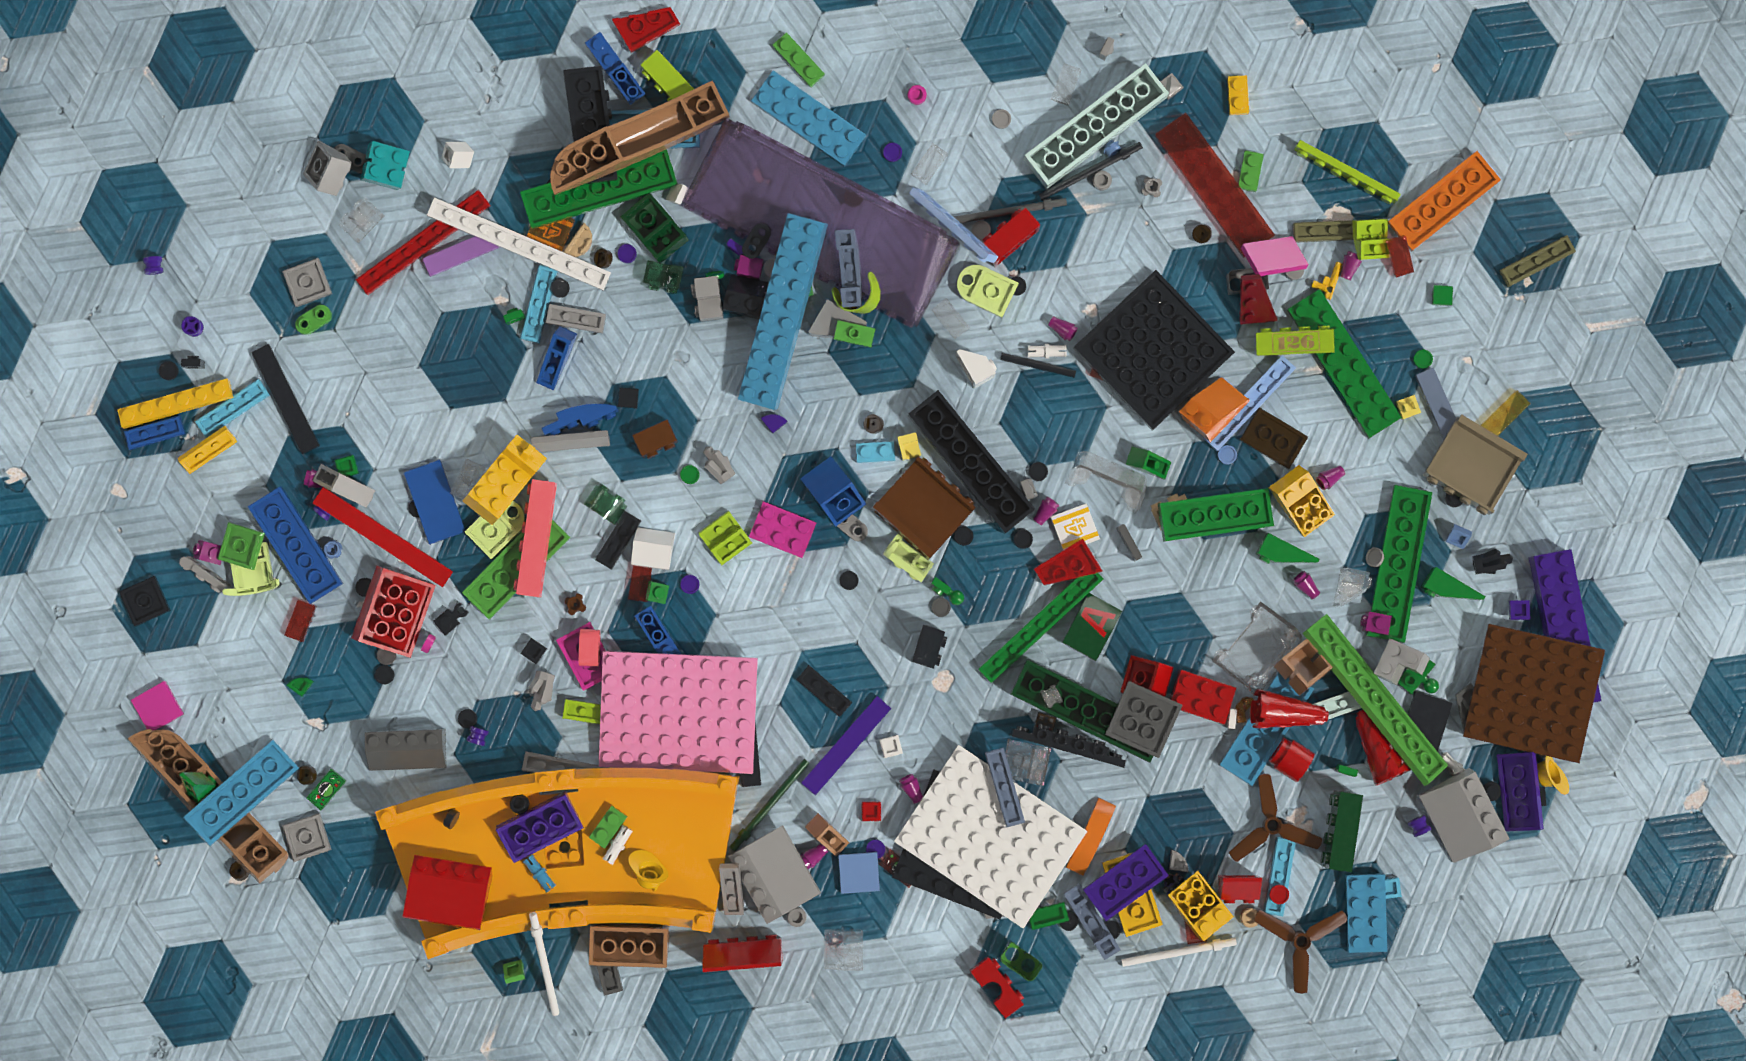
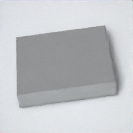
(307, 282)
(306, 837)

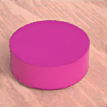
(917, 95)
(428, 643)

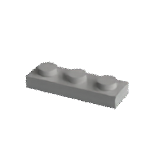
(576, 318)
(731, 889)

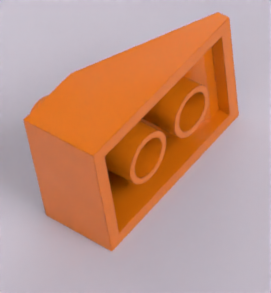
(1213, 408)

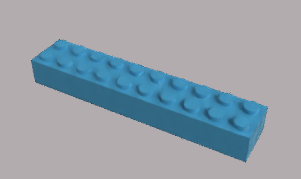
(782, 311)

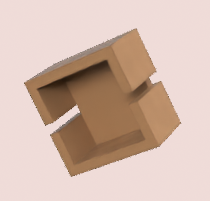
(1301, 669)

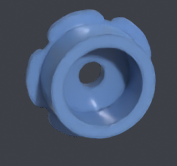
(1111, 148)
(332, 554)

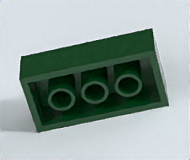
(1342, 831)

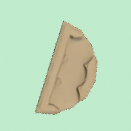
(580, 242)

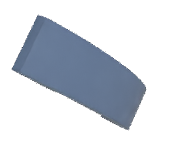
(850, 267)
(1092, 921)

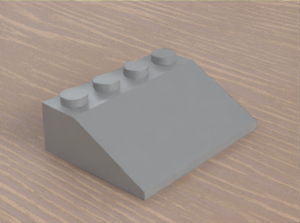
(1463, 816)
(775, 874)

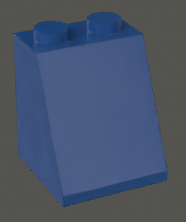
(833, 491)

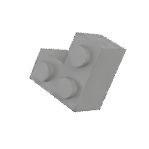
(709, 298)
(1397, 658)

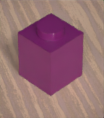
(749, 267)

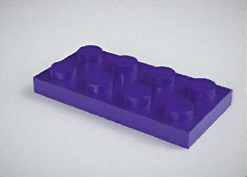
(1520, 791)
(1125, 882)

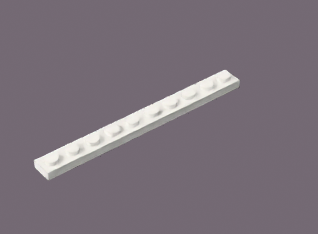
(518, 244)

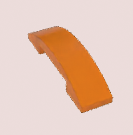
(1095, 830)

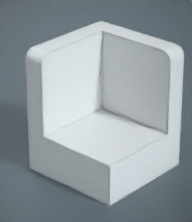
(457, 155)

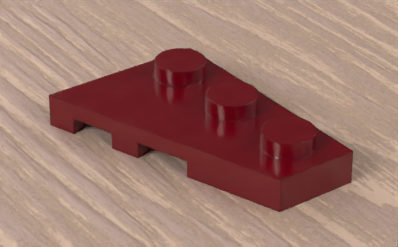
(1254, 301)

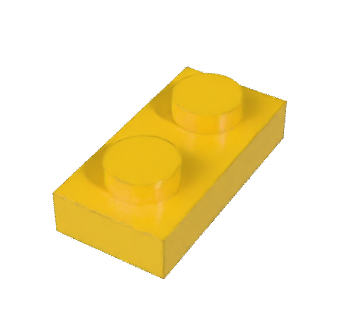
(1238, 95)

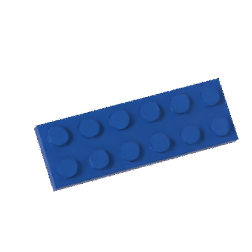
(295, 545)

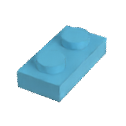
(875, 452)

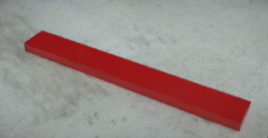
(417, 246)
(382, 537)

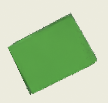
(1029, 976)

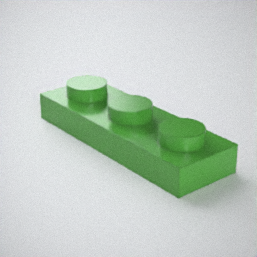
(798, 60)

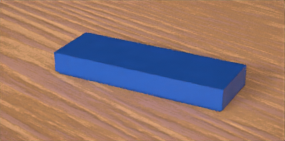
(154, 432)

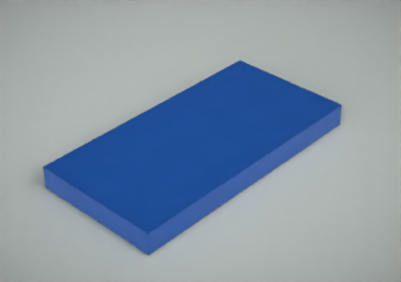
(434, 502)

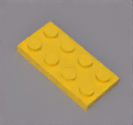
(1141, 913)

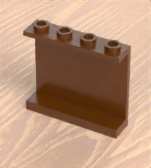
(924, 507)

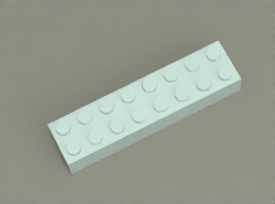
(1096, 126)

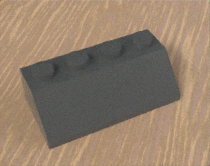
(406, 749)

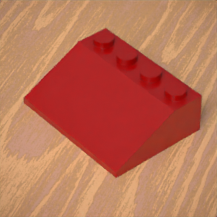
(393, 611)
(447, 892)
(742, 953)

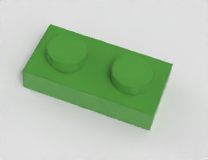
(1250, 171)
(608, 827)

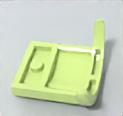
(908, 558)
(253, 581)

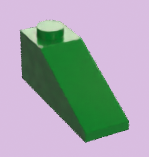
(1279, 551)
(1444, 585)
(197, 785)

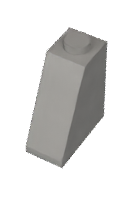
(827, 319)
(344, 485)

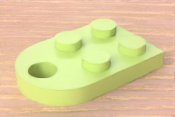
(989, 289)
(496, 536)

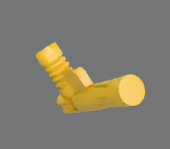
(1329, 282)

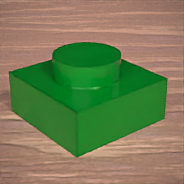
(513, 316)
(657, 592)

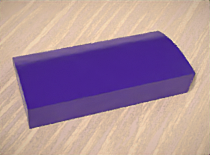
(539, 827)

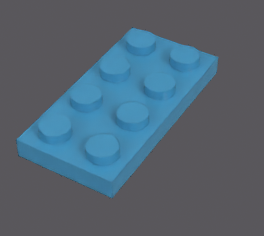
(1366, 913)

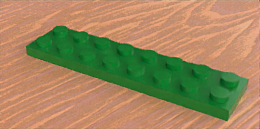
(633, 182)
(1347, 367)
(1401, 561)

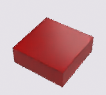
(871, 811)

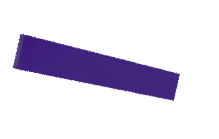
(846, 745)

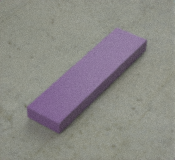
(457, 255)

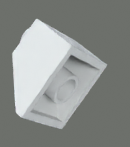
(976, 367)

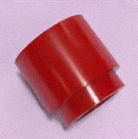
(1291, 759)

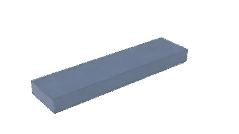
(1436, 400)
(1005, 787)

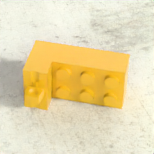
(504, 479)

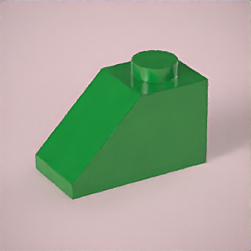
(1148, 462)

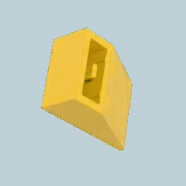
(1302, 500)
(1194, 896)

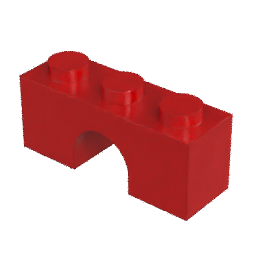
(1008, 1000)

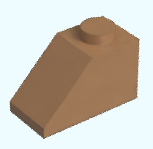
(827, 834)

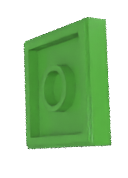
(241, 546)

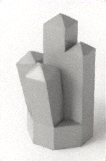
(718, 465)
(541, 689)

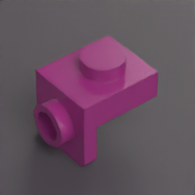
(207, 552)
(1376, 623)

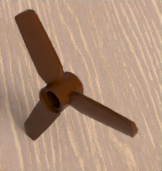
(1260, 835)
(1300, 955)

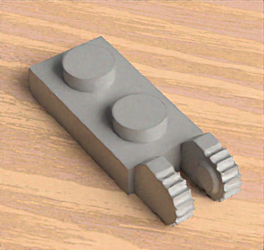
(204, 573)

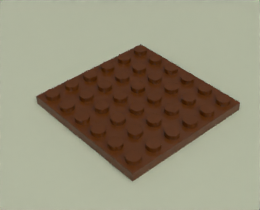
(1534, 693)

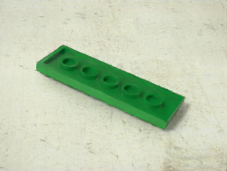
(1215, 514)

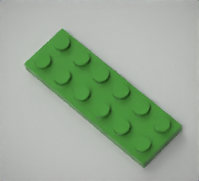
(496, 583)

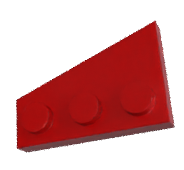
(645, 27)
(1069, 564)

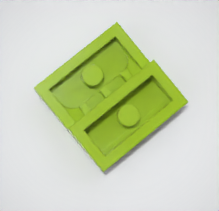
(1370, 238)
(725, 537)

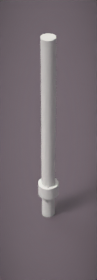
(537, 932)
(1215, 945)

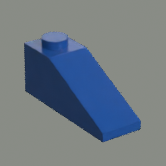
(556, 357)

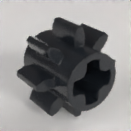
(1172, 882)

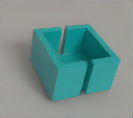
(385, 165)

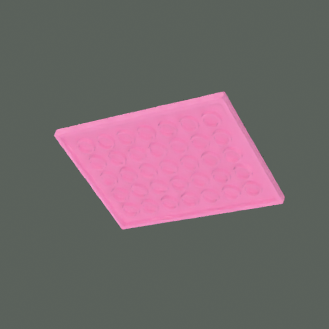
(678, 712)

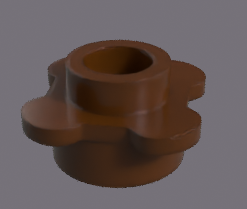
(570, 604)

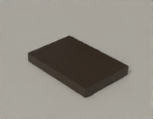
(1273, 438)

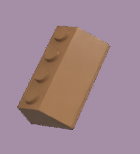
(628, 945)

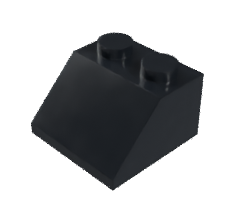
(745, 296)
(929, 646)

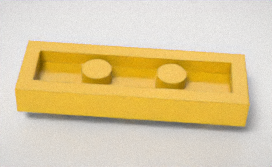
(207, 449)

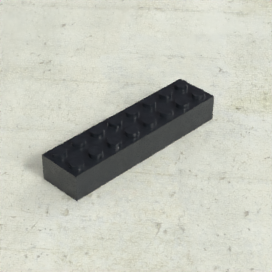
(971, 462)

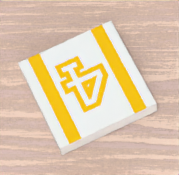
(1074, 526)

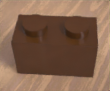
(655, 439)

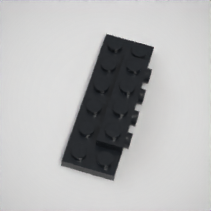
(587, 105)
(1077, 745)

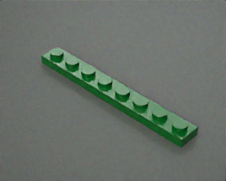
(1039, 626)

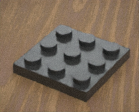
(1143, 719)

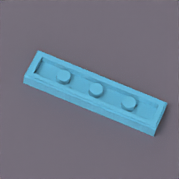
(538, 305)
(232, 408)
(1279, 873)

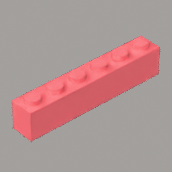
(536, 538)

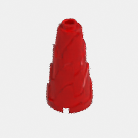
(1284, 711)
(1381, 756)

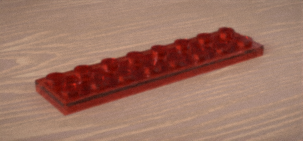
(1213, 183)

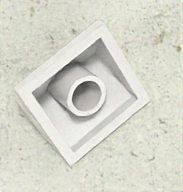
(652, 548)

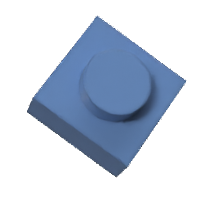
(1459, 536)

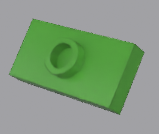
(854, 334)

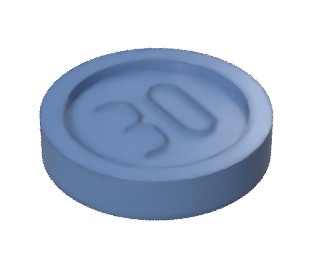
(1227, 454)

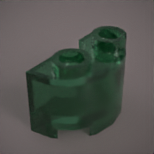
(663, 276)
(605, 504)

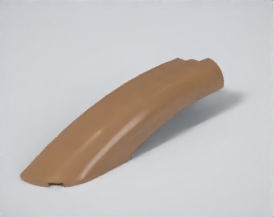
(637, 138)
(245, 840)

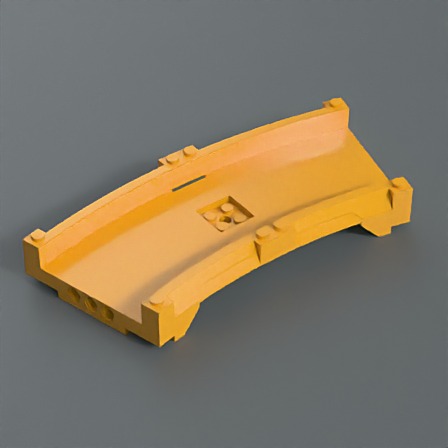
(672, 813)

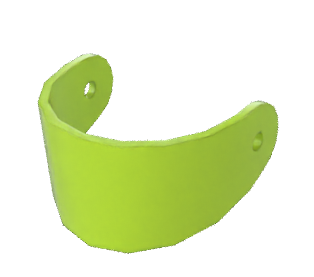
(870, 304)

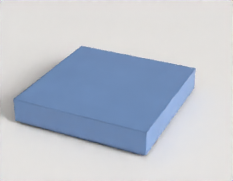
(859, 872)

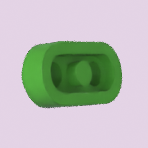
(313, 320)

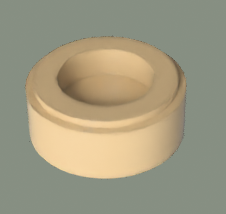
(1247, 917)

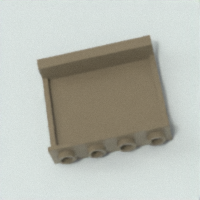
(1474, 465)

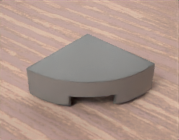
(1177, 862)

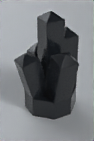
(1490, 562)

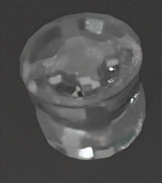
(1051, 696)

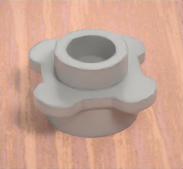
(1151, 182)

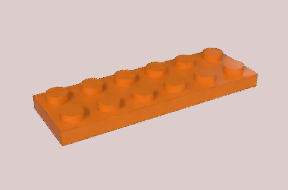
(1444, 200)

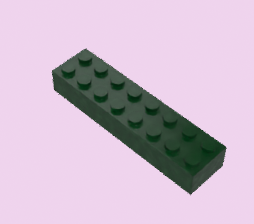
(1079, 705)

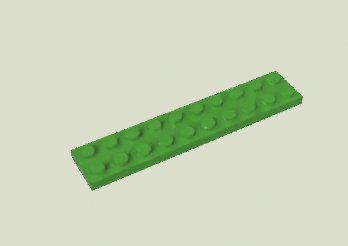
(1376, 700)

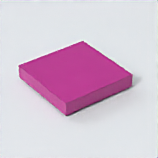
(157, 706)

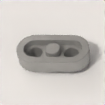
(850, 526)

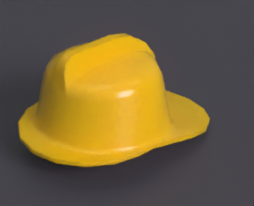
(1552, 776)
(648, 869)

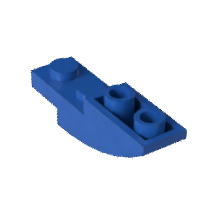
(614, 68)
(588, 415)
(656, 632)

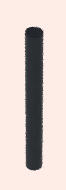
(1038, 365)

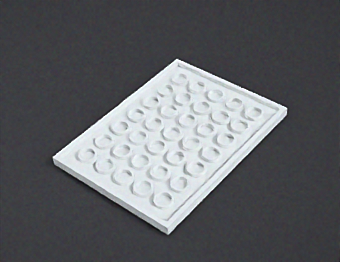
(966, 839)

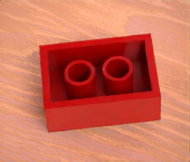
(1012, 234)
(1203, 696)

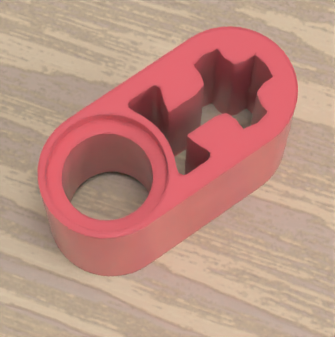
(589, 647)

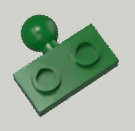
(955, 597)
(1410, 680)

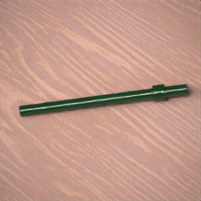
(745, 834)

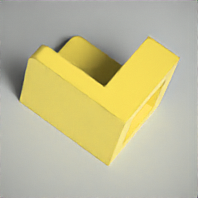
(909, 446)

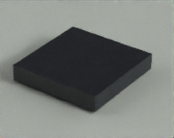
(144, 601)

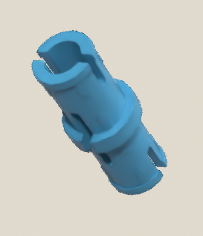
(539, 873)

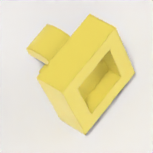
(1408, 407)

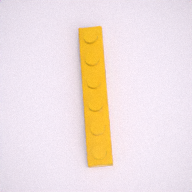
(175, 403)

